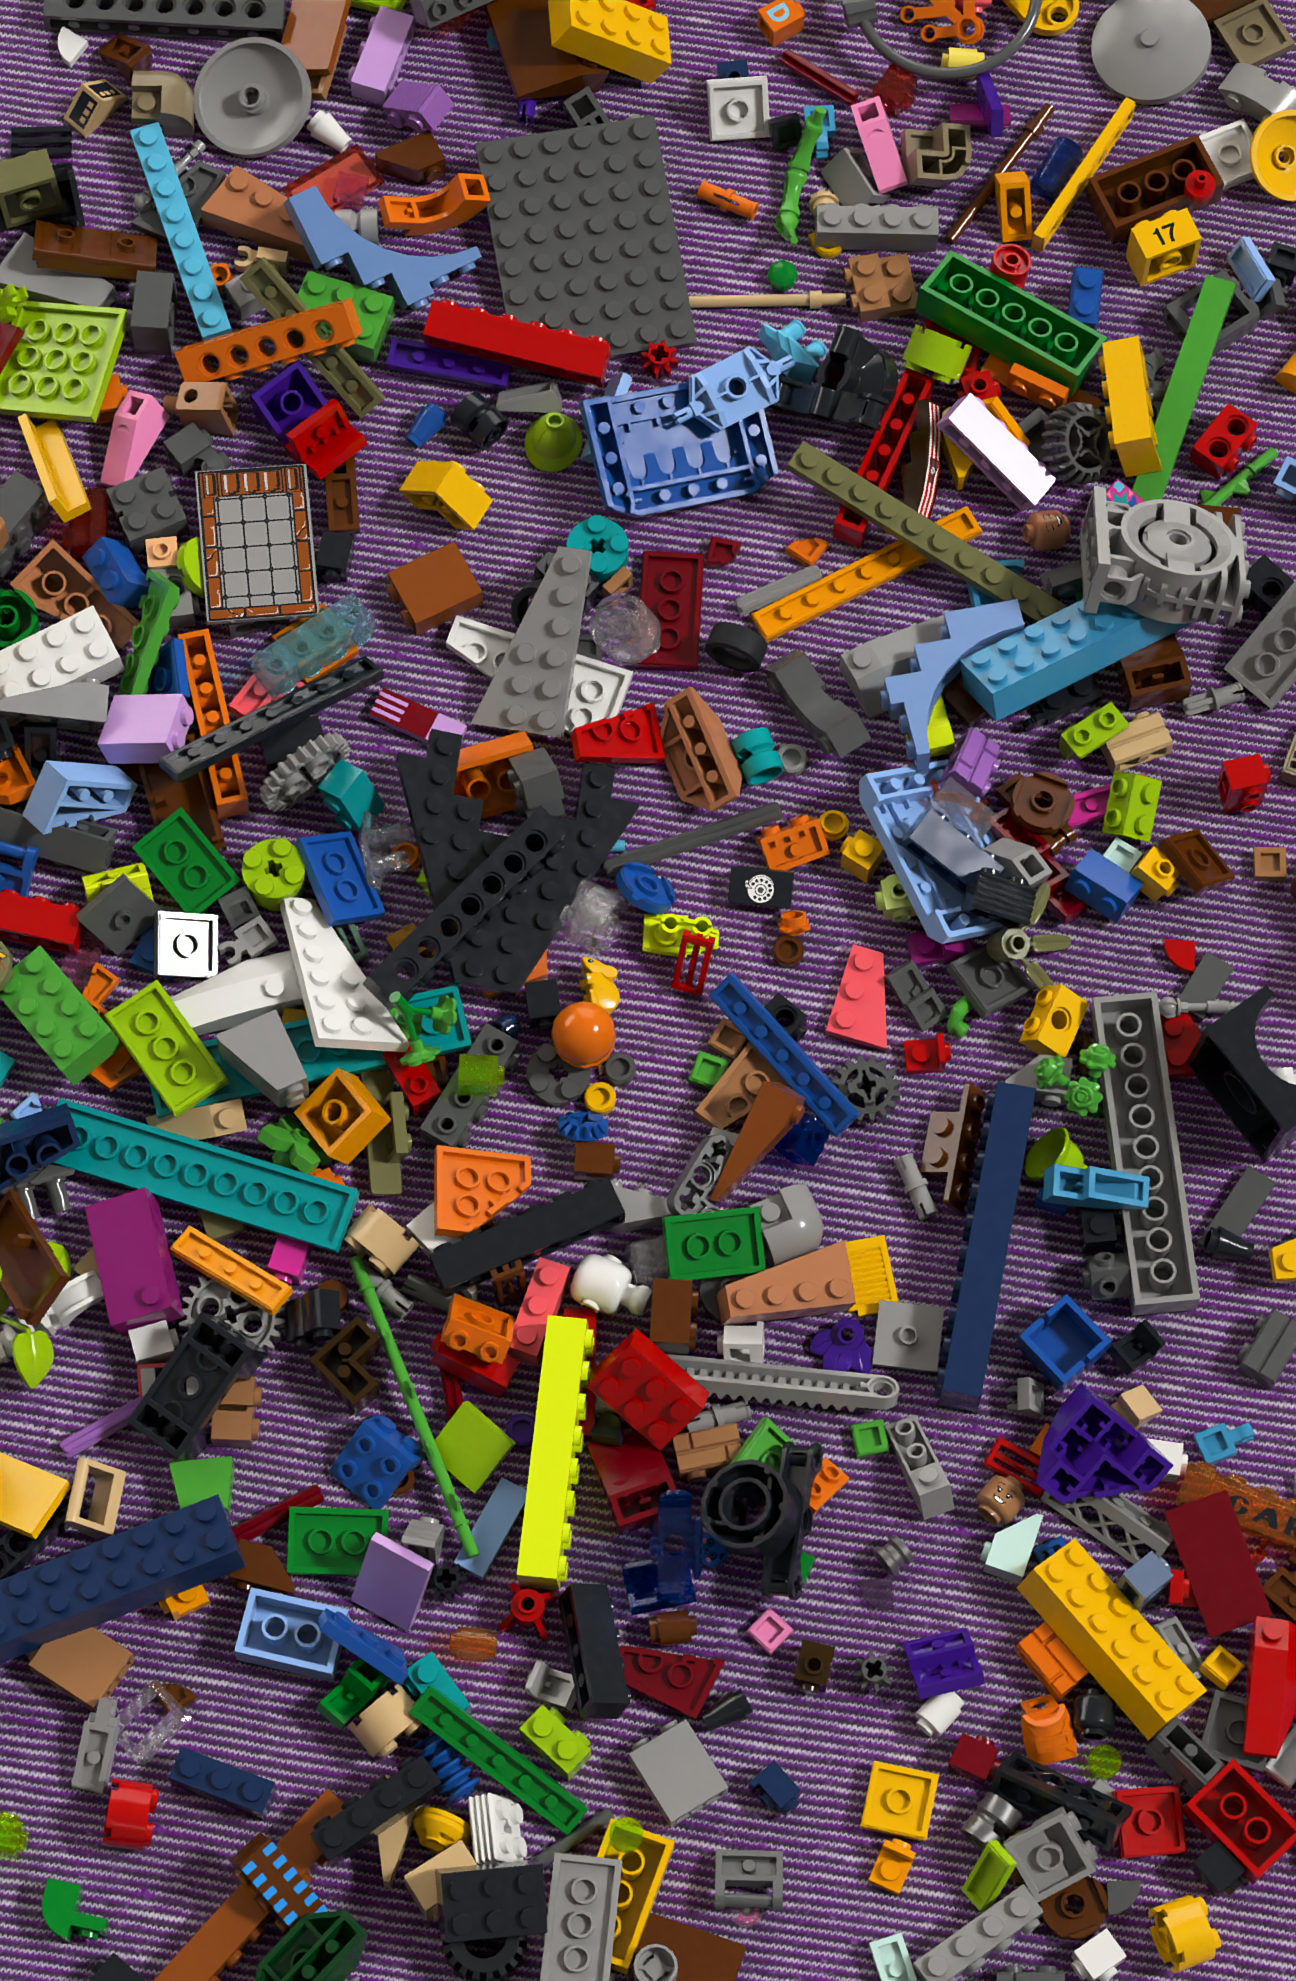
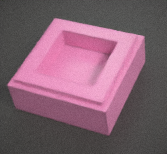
(769, 1631)

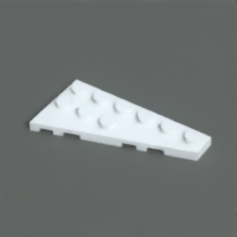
(596, 686)
(332, 987)

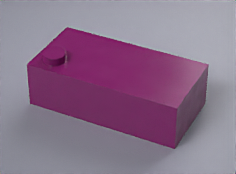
(134, 1261)

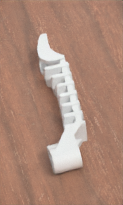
(73, 1299)

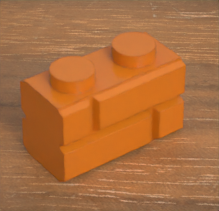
(1051, 1661)

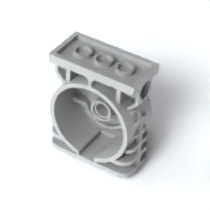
(1163, 560)

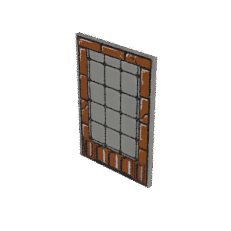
(256, 544)

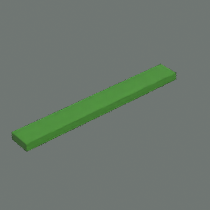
(1186, 382)

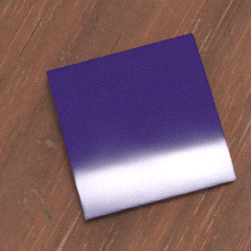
(943, 1663)

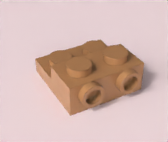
(880, 286)

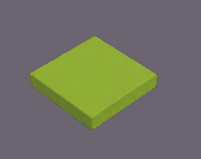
(472, 1446)

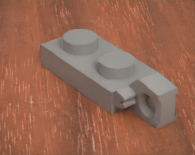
(97, 1748)

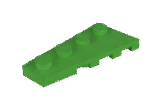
(147, 636)

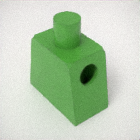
(203, 1479)

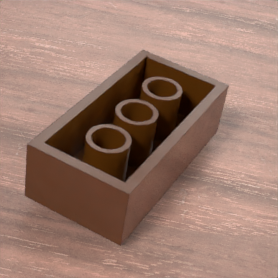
(1149, 187)

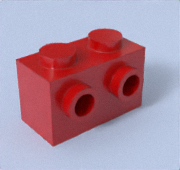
(1243, 783)

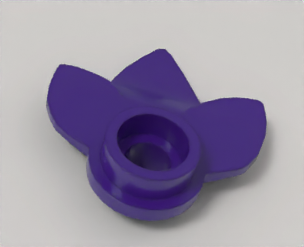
(843, 1354)

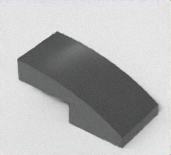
(916, 996)

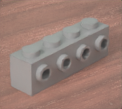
(877, 227)
(980, 1938)

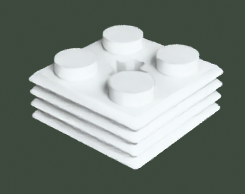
(496, 1829)

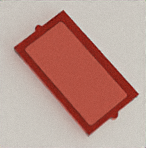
(325, 176)

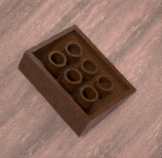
(527, 53)

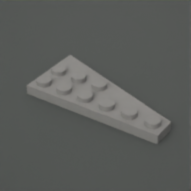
(538, 667)

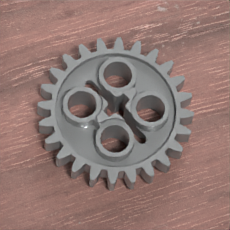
(288, 782)
(218, 1295)

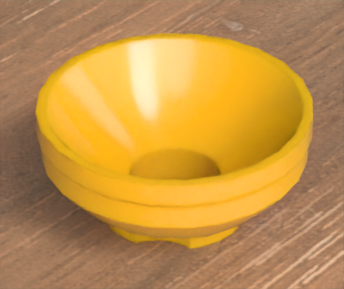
(440, 1829)

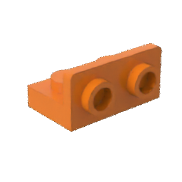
(793, 843)

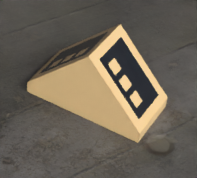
(93, 105)

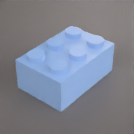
(286, 1635)

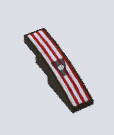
(922, 474)

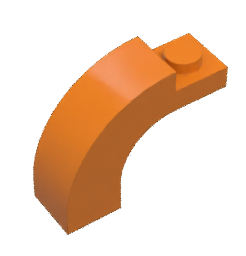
(438, 211)

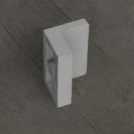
(852, 179)

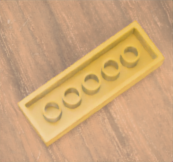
(1111, 1639)

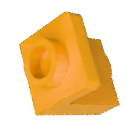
(185, 1602)
(892, 1865)

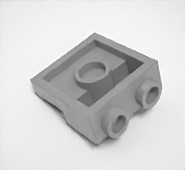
(1052, 1853)

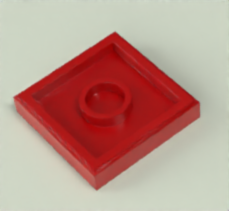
(1155, 1822)

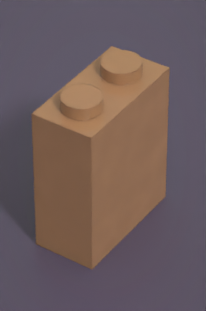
(82, 1665)

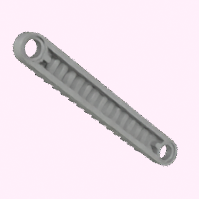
(790, 1383)

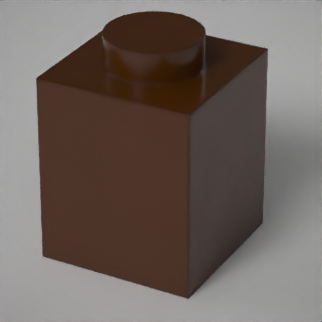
(595, 1161)

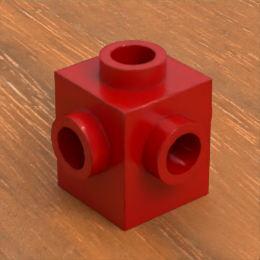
(979, 385)

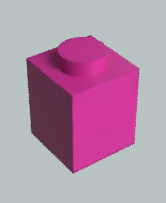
(289, 1260)

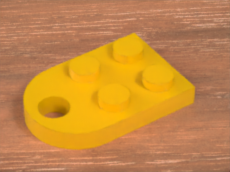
(1045, 25)

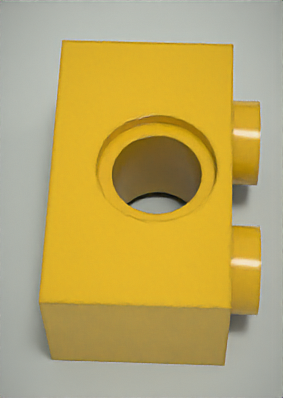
(1057, 1035)

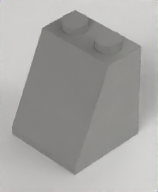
(266, 1059)

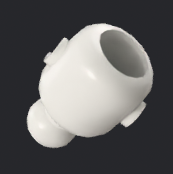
(606, 1286)

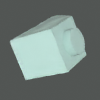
(1011, 1549)

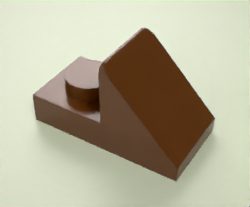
(127, 55)

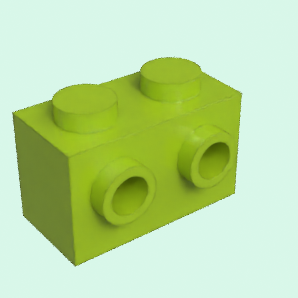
(555, 1742)

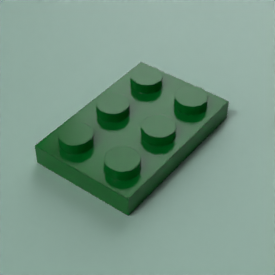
(186, 863)
(714, 1243)
(331, 1539)

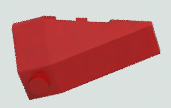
(1269, 1686)

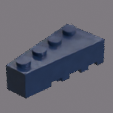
(35, 1142)

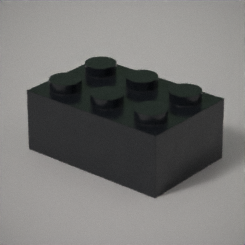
(491, 1900)

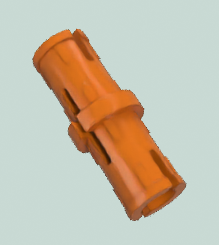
(746, 207)

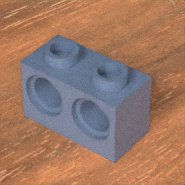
(1145, 1580)

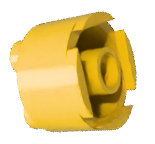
(1184, 1933)

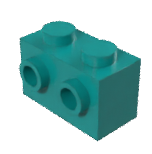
(349, 795)
(430, 1671)

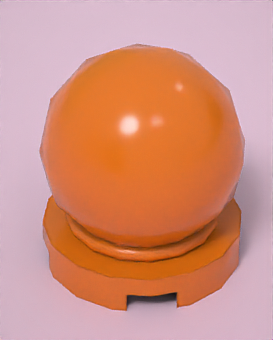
(584, 1035)

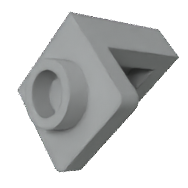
(551, 1686)

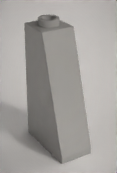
(53, 285)

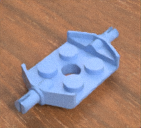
(715, 404)

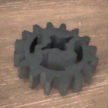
(877, 1086)

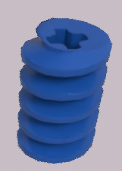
(448, 1768)

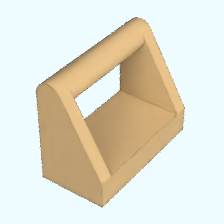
(104, 1501)

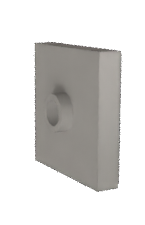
(908, 1336)

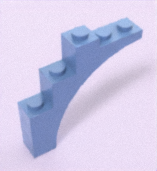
(330, 240)
(937, 663)

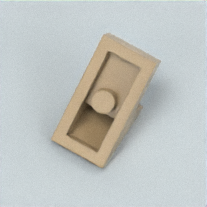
(1137, 1406)

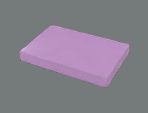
(392, 1581)

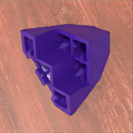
(1096, 1452)

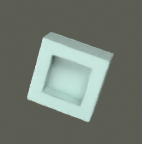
(1123, 854)

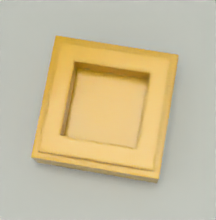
(1221, 1667)

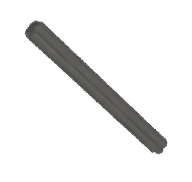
(695, 838)

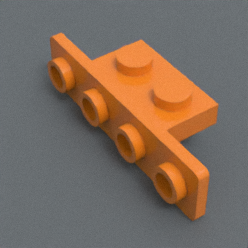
(1034, 386)

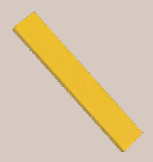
(1081, 176)

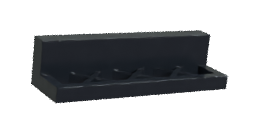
(1034, 1797)

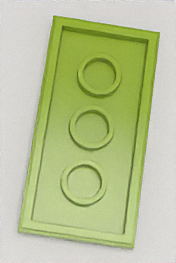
(166, 1049)

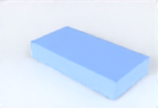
(1251, 269)

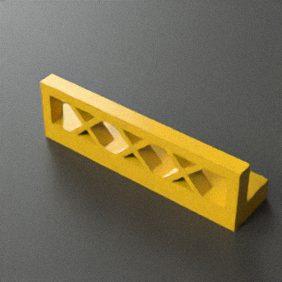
(55, 468)

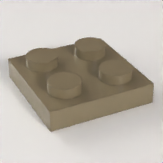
(1253, 34)

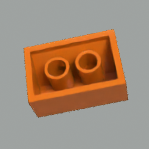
(483, 772)

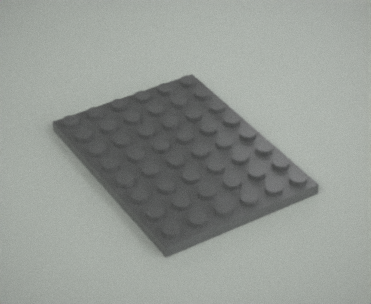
(588, 234)

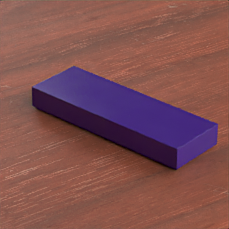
(989, 104)

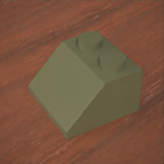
(28, 189)

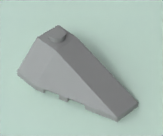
(882, 658)
(72, 706)

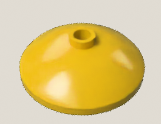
(1270, 138)

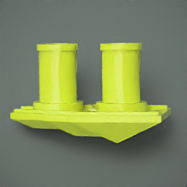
(664, 933)

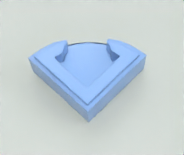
(27, 1107)

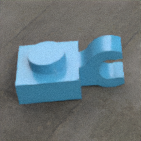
(828, 130)
(1219, 1443)

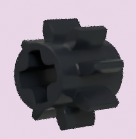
(437, 1583)

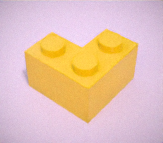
(447, 490)

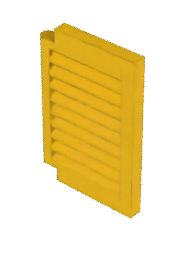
(870, 1274)

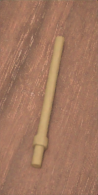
(814, 299)

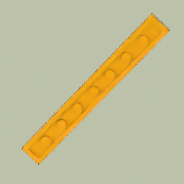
(853, 580)

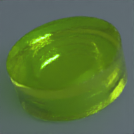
(1104, 1762)
(626, 1834)

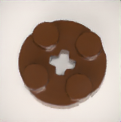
(1038, 819)
(1091, 1914)

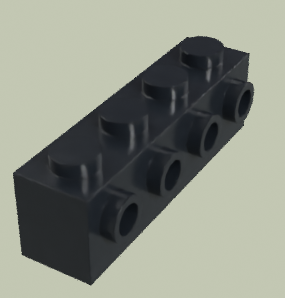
(594, 1651)
(376, 1811)

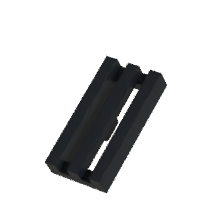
(42, 138)

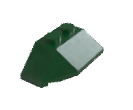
(316, 1949)

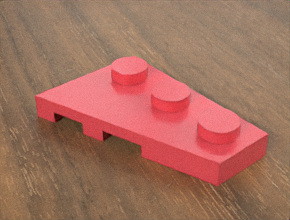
(860, 1001)

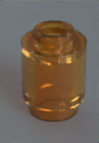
(473, 1644)

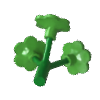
(409, 1020)

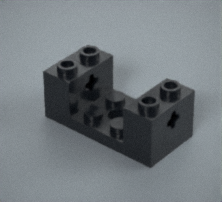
(216, 1358)

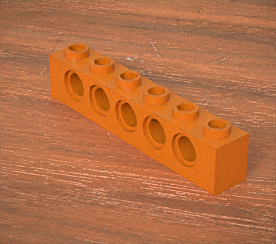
(338, 315)
(211, 714)

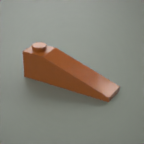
(767, 1123)

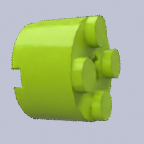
(937, 354)
(273, 857)

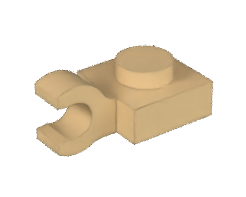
(277, 258)

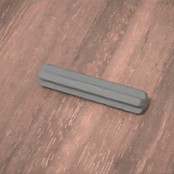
(777, 589)

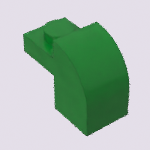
(353, 1695)
(62, 1915)

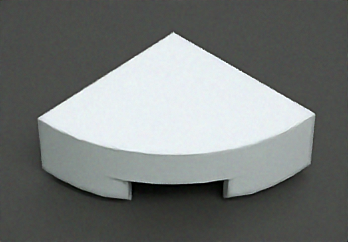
(70, 46)

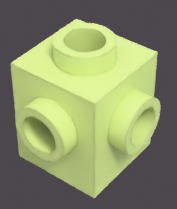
(893, 900)

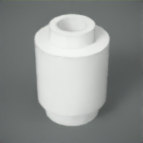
(939, 1713)

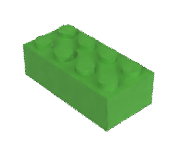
(58, 1016)

